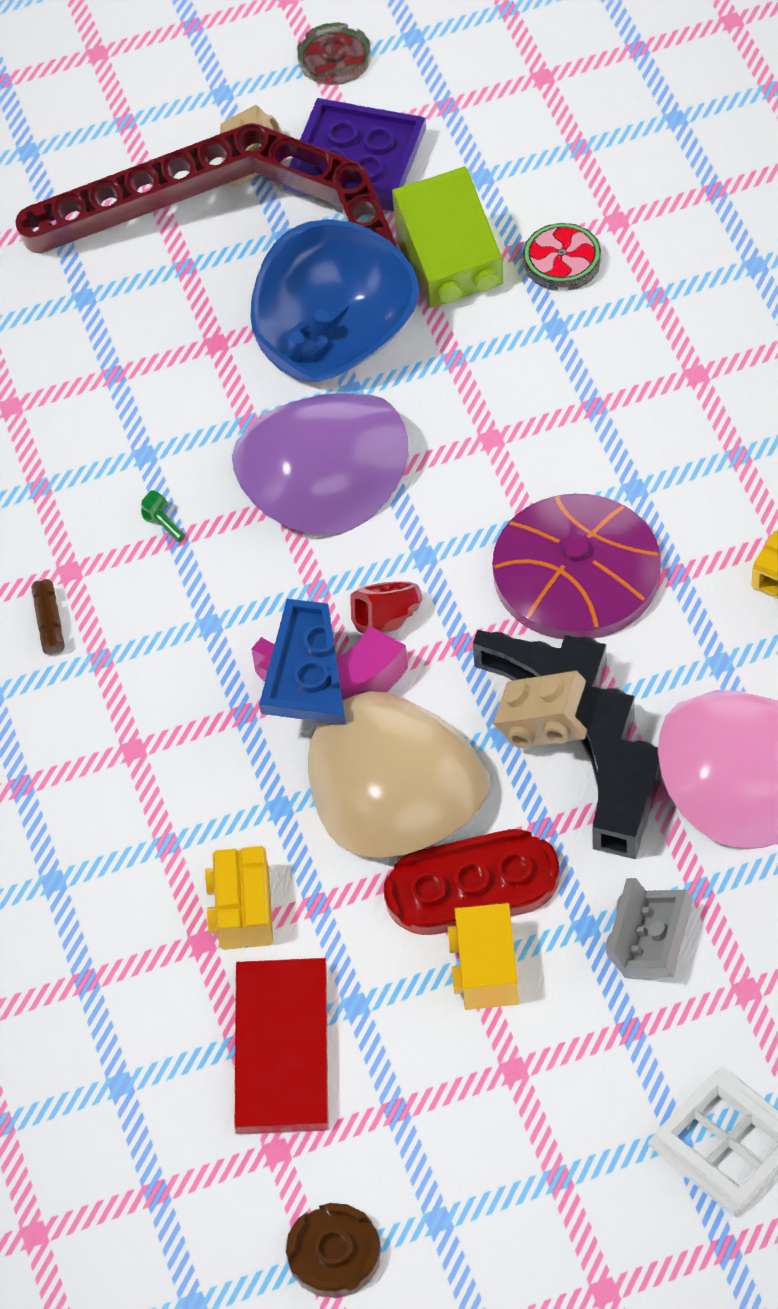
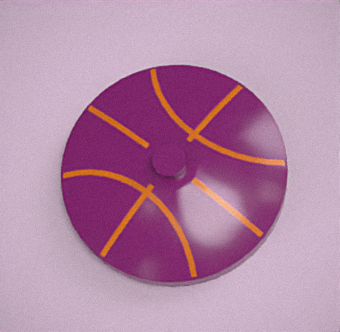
(576, 566)

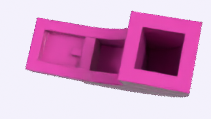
(370, 665)

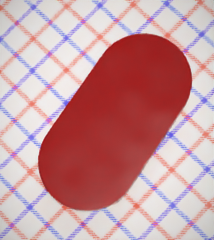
(470, 873)

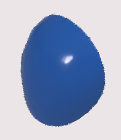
(330, 298)

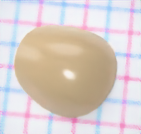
(393, 777)

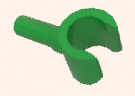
(152, 510)

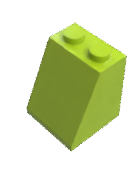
(447, 237)

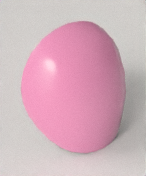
(724, 766)

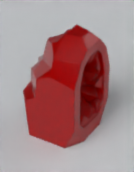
(384, 605)

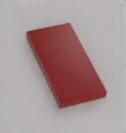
(281, 1046)

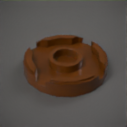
(333, 1250)

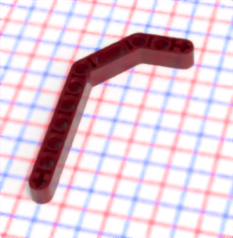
(201, 178)

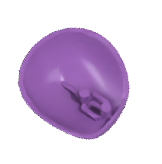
(323, 461)

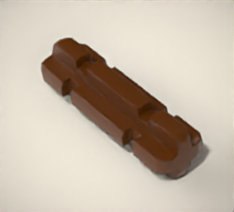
(47, 616)

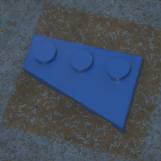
(304, 667)

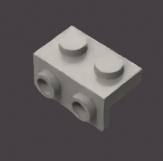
(648, 930)

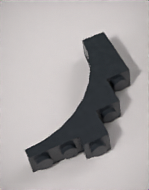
(623, 769)

